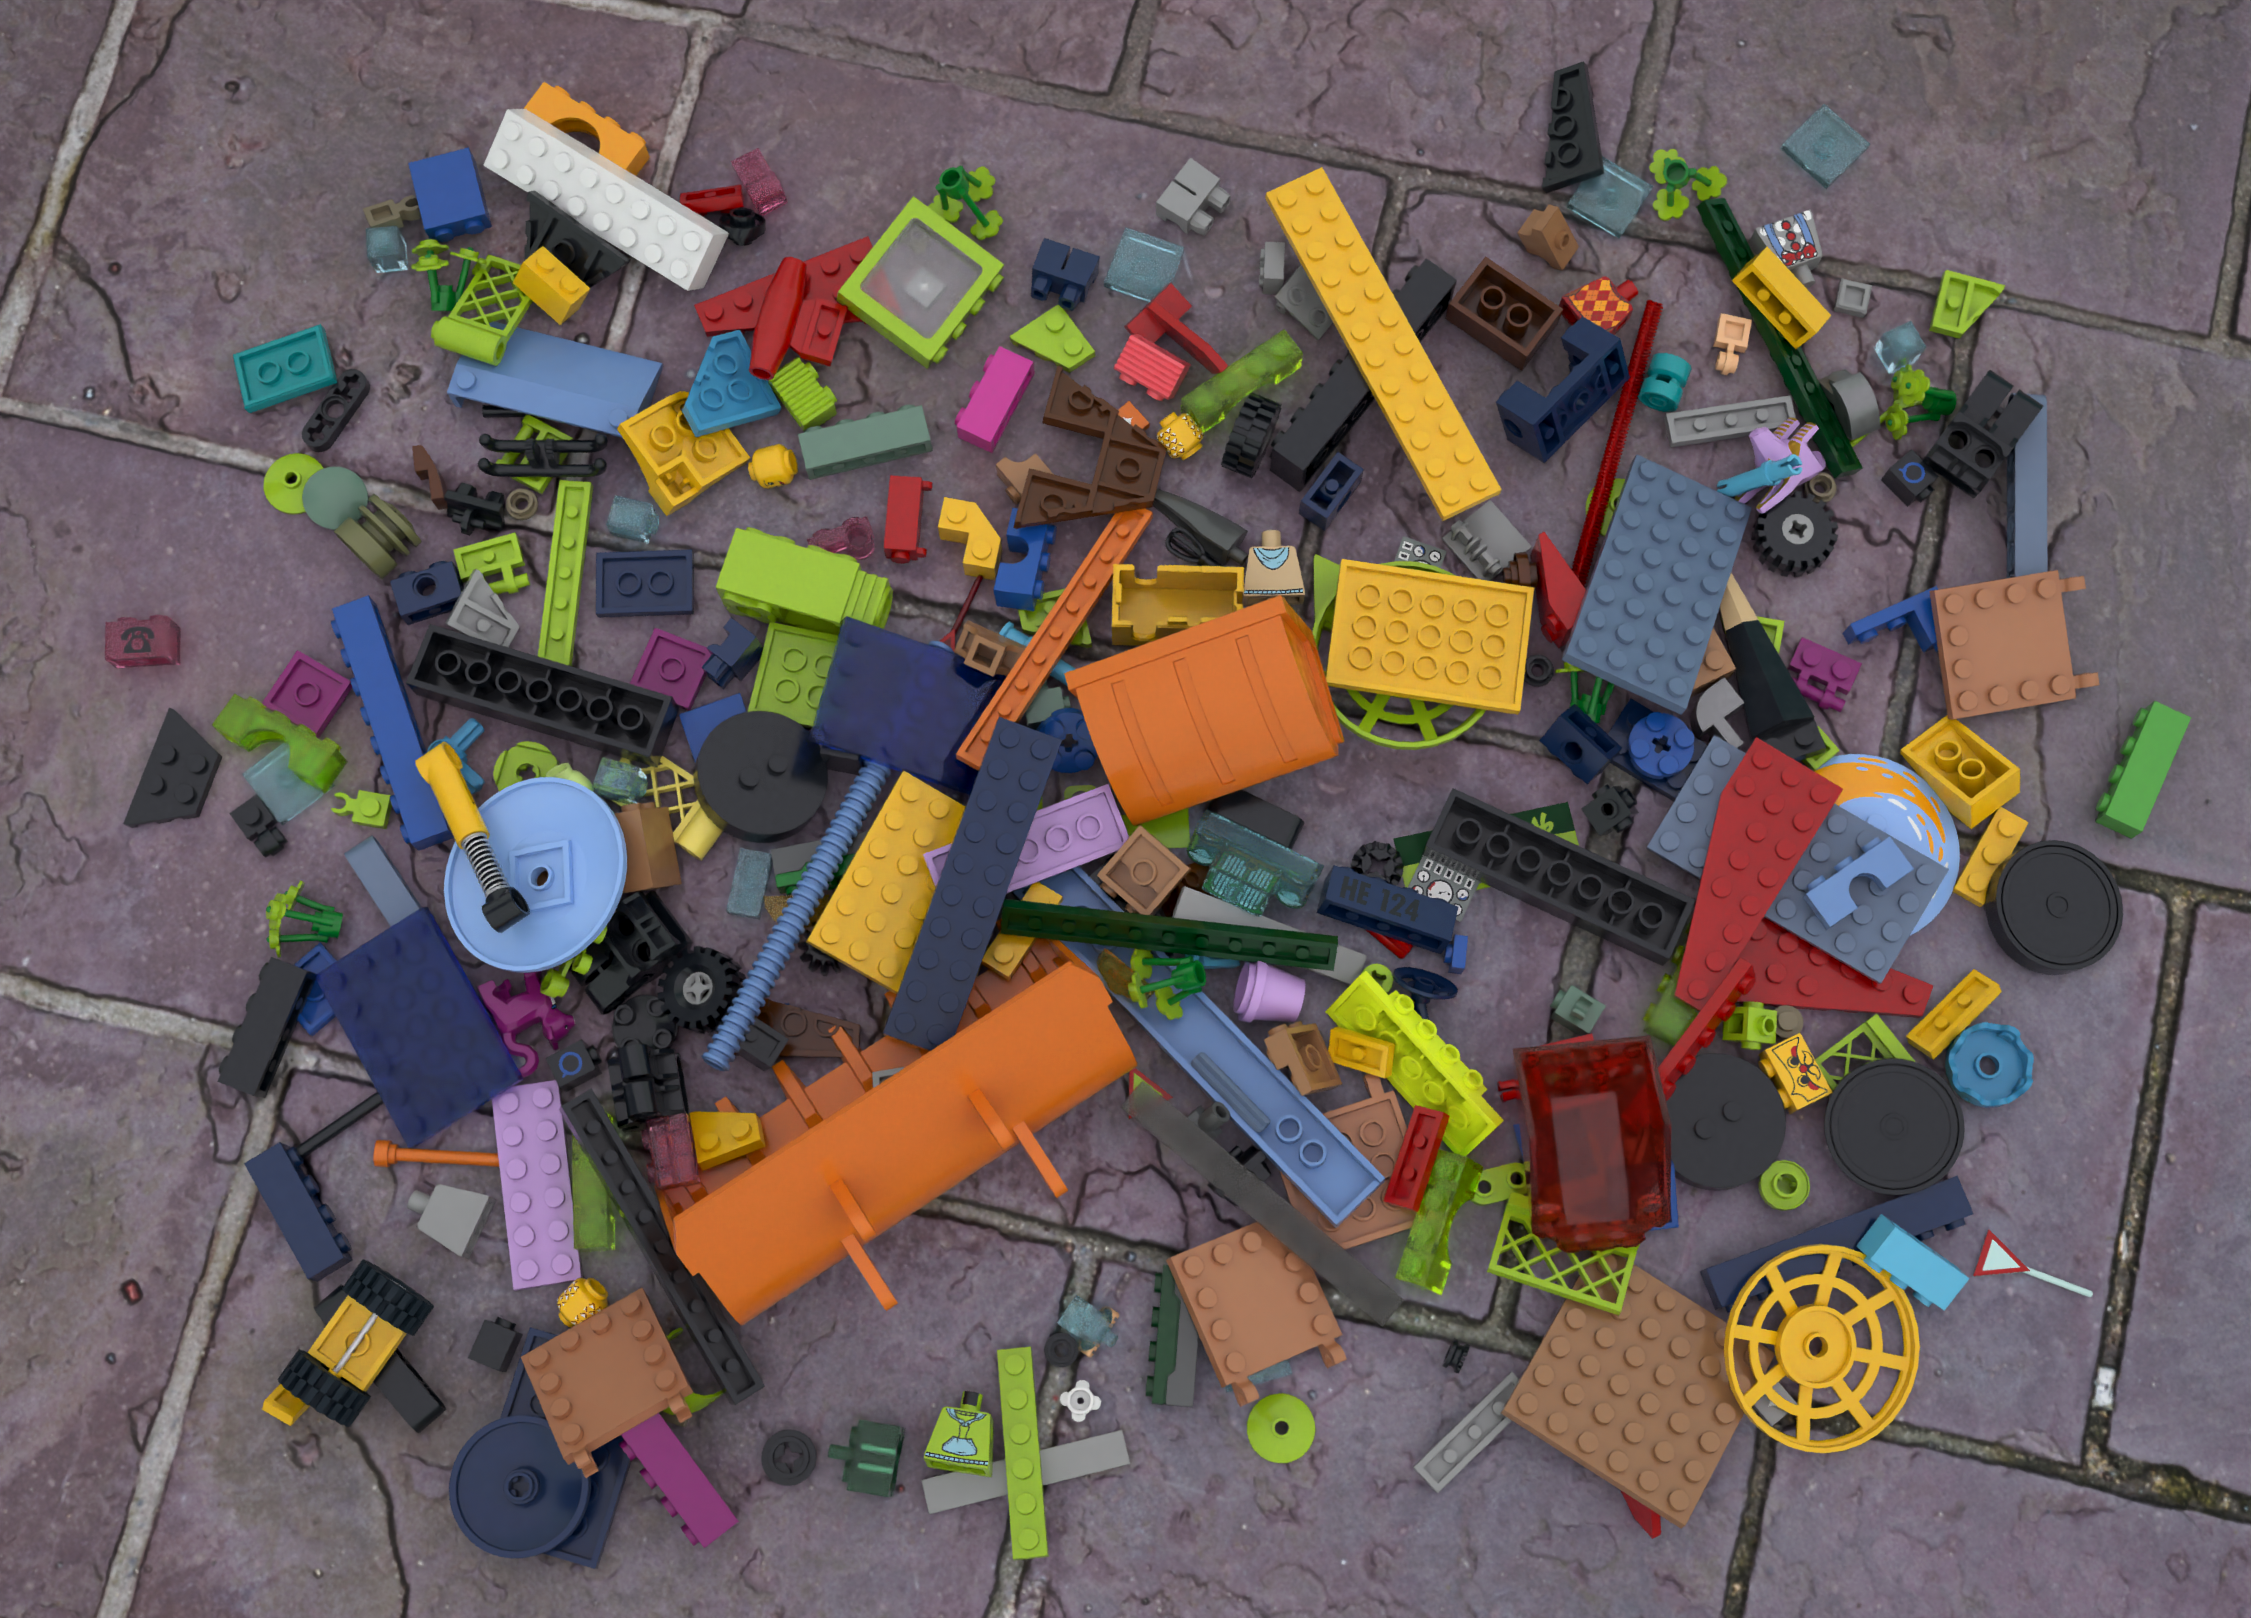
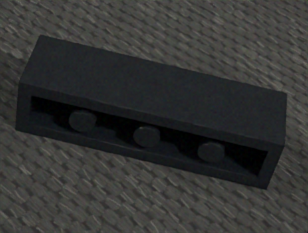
(266, 1027)

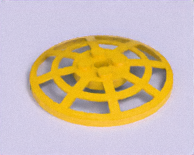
(1837, 1351)

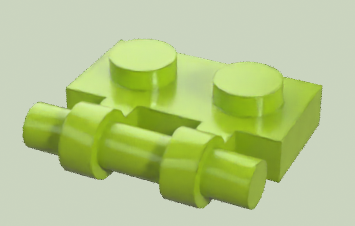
(493, 557)

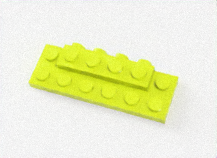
(1423, 1065)

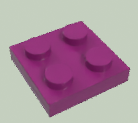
(672, 667)
(308, 693)

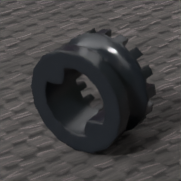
(1455, 1355)

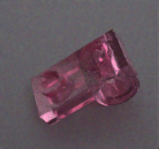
(759, 182)
(841, 538)

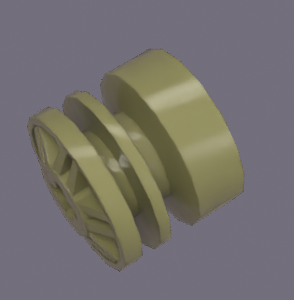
(378, 536)

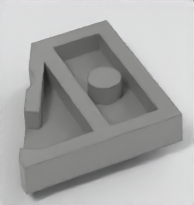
(482, 613)

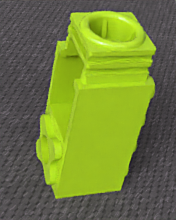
(799, 585)

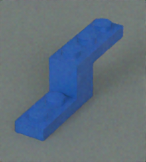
(1914, 611)

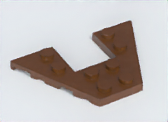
(1124, 472)

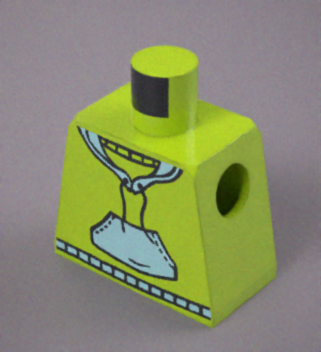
(963, 1438)

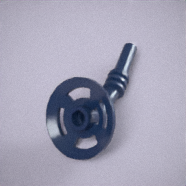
(1424, 987)

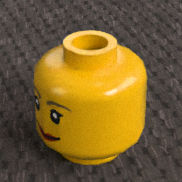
(773, 466)

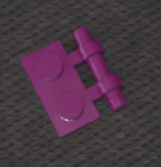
(1824, 667)

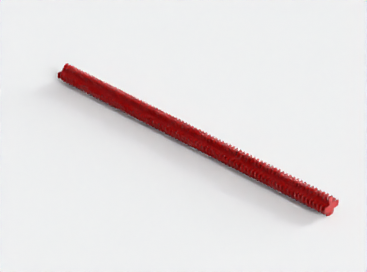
(1616, 440)

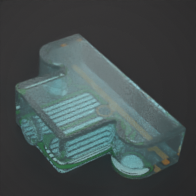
(1250, 867)

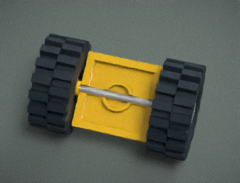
(355, 1343)

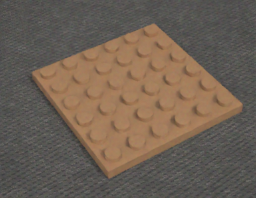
(1637, 1390)

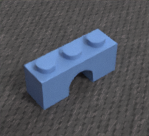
(1831, 897)

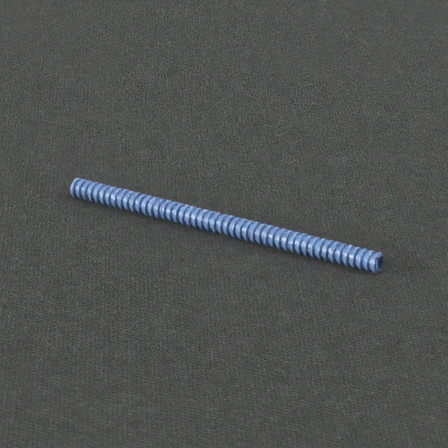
(799, 909)

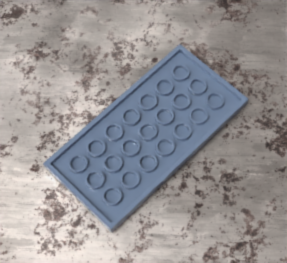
(1657, 585)
(1863, 939)

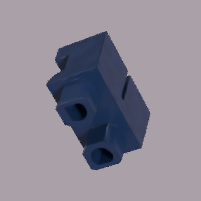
(1063, 273)
(734, 656)

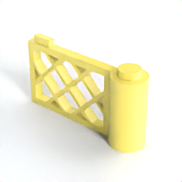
(696, 831)

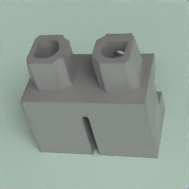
(1190, 196)

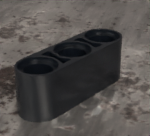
(1258, 817)

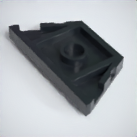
(570, 242)
(175, 775)

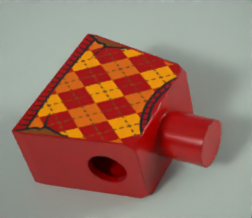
(1600, 303)

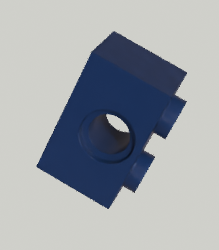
(1331, 491)
(410, 586)
(1596, 745)

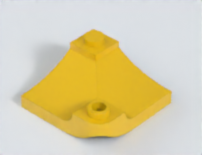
(674, 459)

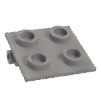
(1303, 303)
(1485, 541)

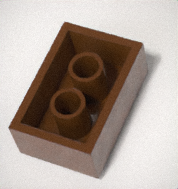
(1503, 313)

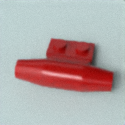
(789, 321)

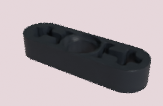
(333, 397)

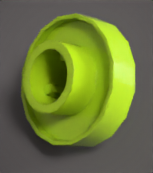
(1784, 1185)

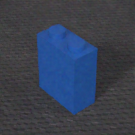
(450, 195)

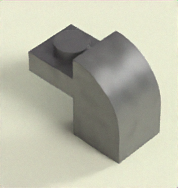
(1853, 402)
(1713, 709)

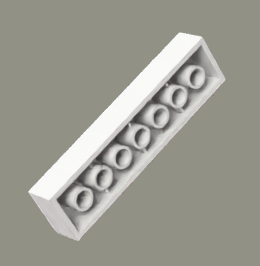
(606, 199)

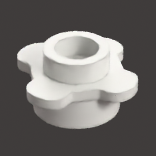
(1080, 1410)

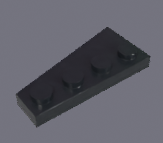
(1573, 132)

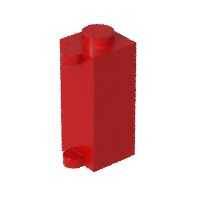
(904, 518)

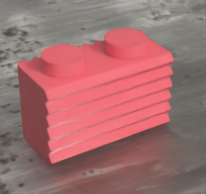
(1151, 367)

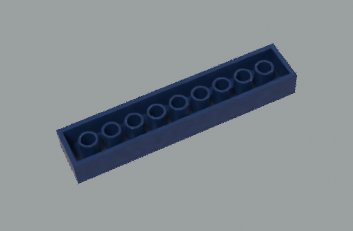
(972, 885)

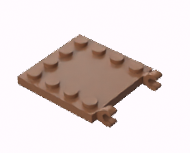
(2005, 644)
(1377, 1132)
(1254, 1306)
(607, 1378)

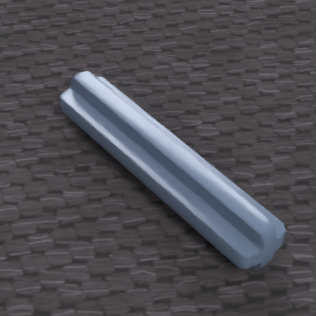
(1230, 1092)

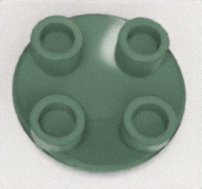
(334, 496)

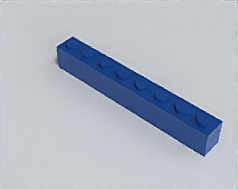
(391, 719)

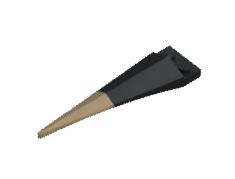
(1771, 698)

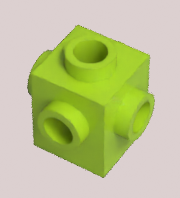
(1751, 1026)

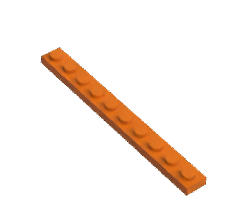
(1057, 630)

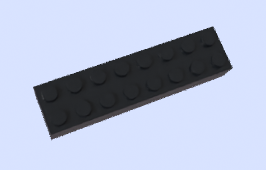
(1346, 395)
(543, 695)
(1559, 877)

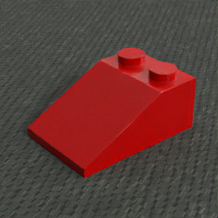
(1557, 592)

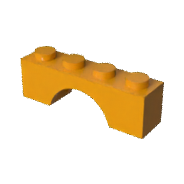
(567, 115)

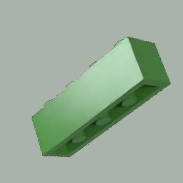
(2142, 769)

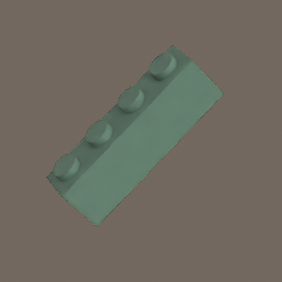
(865, 441)

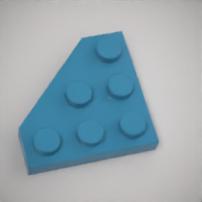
(726, 390)

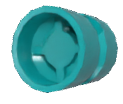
(1664, 382)

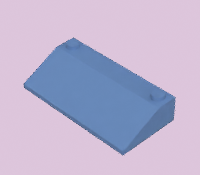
(559, 381)

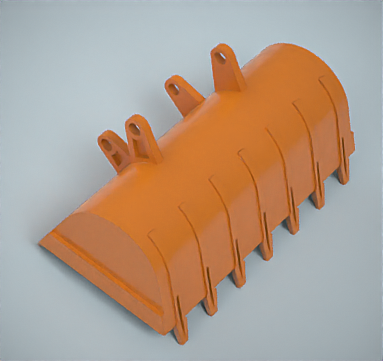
(863, 1158)

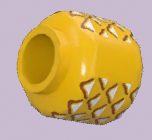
(1180, 435)
(581, 1301)

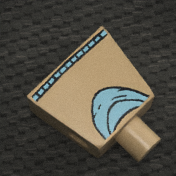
(1273, 572)

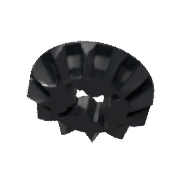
(1379, 851)
(775, 1448)

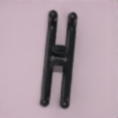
(543, 457)

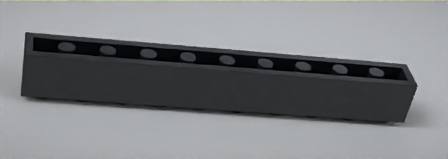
(647, 1225)

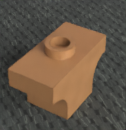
(1549, 237)
(1015, 474)
(988, 650)

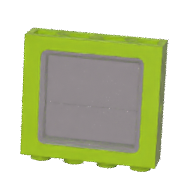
(921, 283)

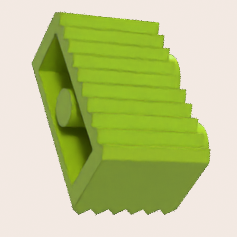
(802, 395)

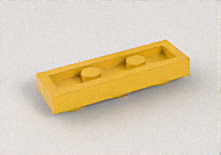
(1990, 851)
(1009, 950)
(1953, 1014)

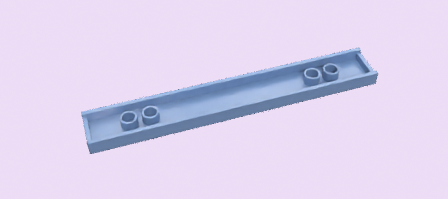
(1298, 1136)

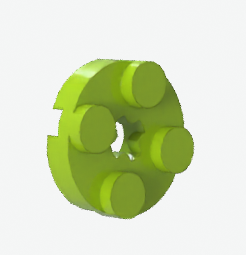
(518, 759)

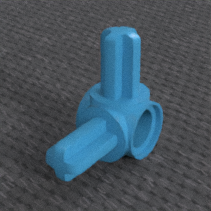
(460, 743)

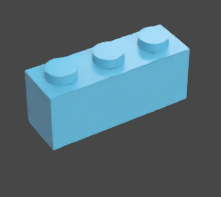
(1911, 1263)

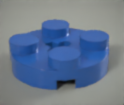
(1677, 738)
(1079, 755)

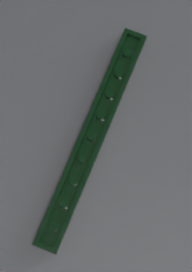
(1791, 362)
(1169, 934)

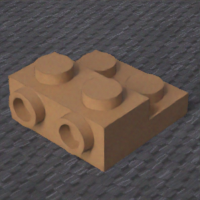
(1143, 873)
(1306, 1056)

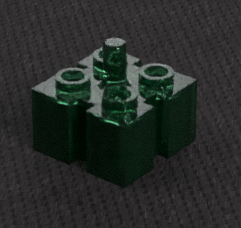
(871, 1458)

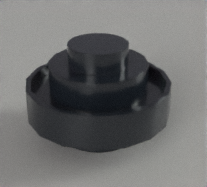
(743, 225)

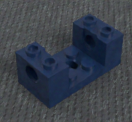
(1596, 373)

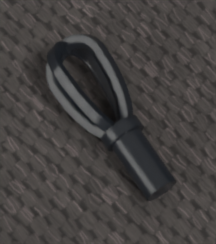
(1199, 556)

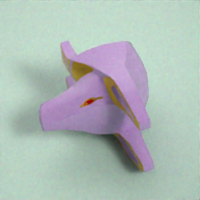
(1776, 447)

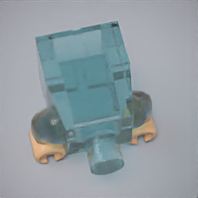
(1089, 1325)

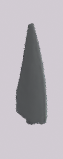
(1214, 532)

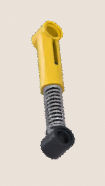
(441, 770)

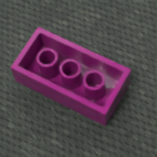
(680, 1479)

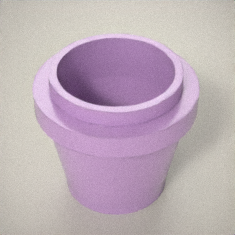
(1267, 994)

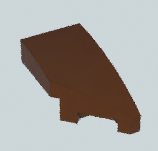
(426, 469)

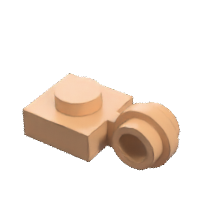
(1732, 335)

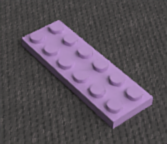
(1060, 838)
(536, 1185)

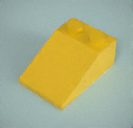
(1963, 770)

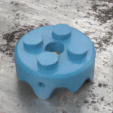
(2011, 1060)

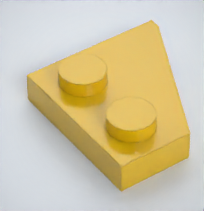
(725, 1136)

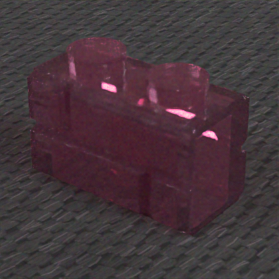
(671, 1152)

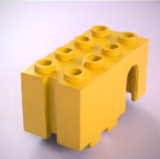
(1172, 601)

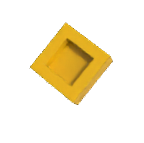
(284, 1405)

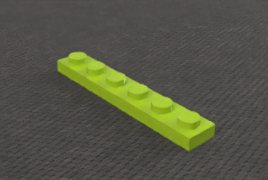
(565, 571)
(1022, 1453)

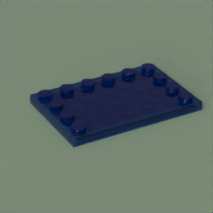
(901, 704)
(418, 1027)

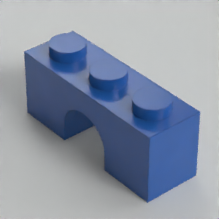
(1021, 583)

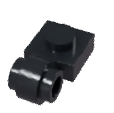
(255, 821)

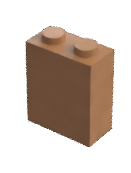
(649, 847)

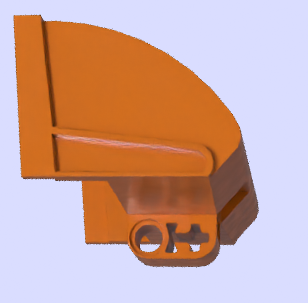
(1209, 710)

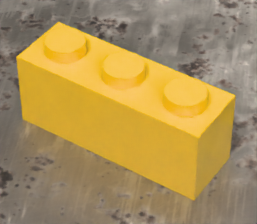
(1781, 298)

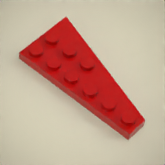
(824, 278)

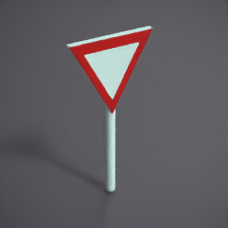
(1998, 1259)

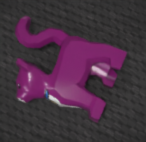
(521, 1012)

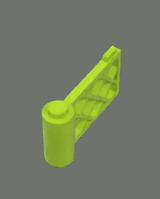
(475, 335)

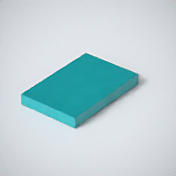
(285, 368)

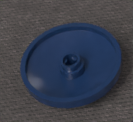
(516, 1489)

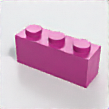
(994, 399)

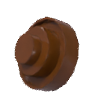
(1521, 571)

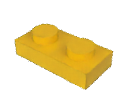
(1361, 1052)

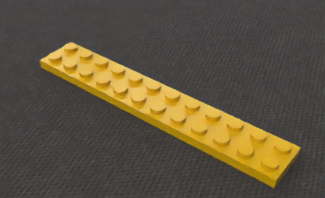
(1383, 344)

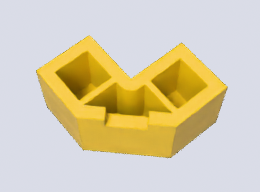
(966, 524)

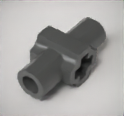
(1210, 1119)

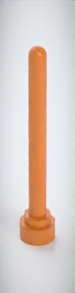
(388, 1153)

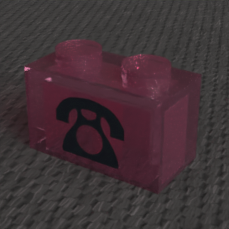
(142, 642)

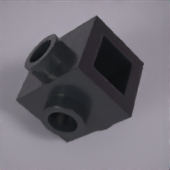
(1600, 809)

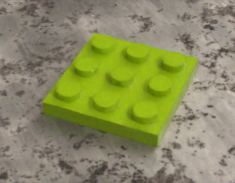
(792, 672)

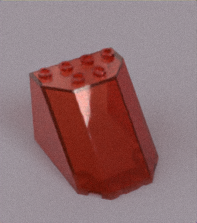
(1594, 1142)

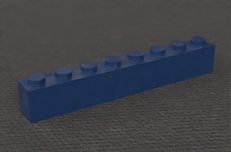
(1914, 1212)

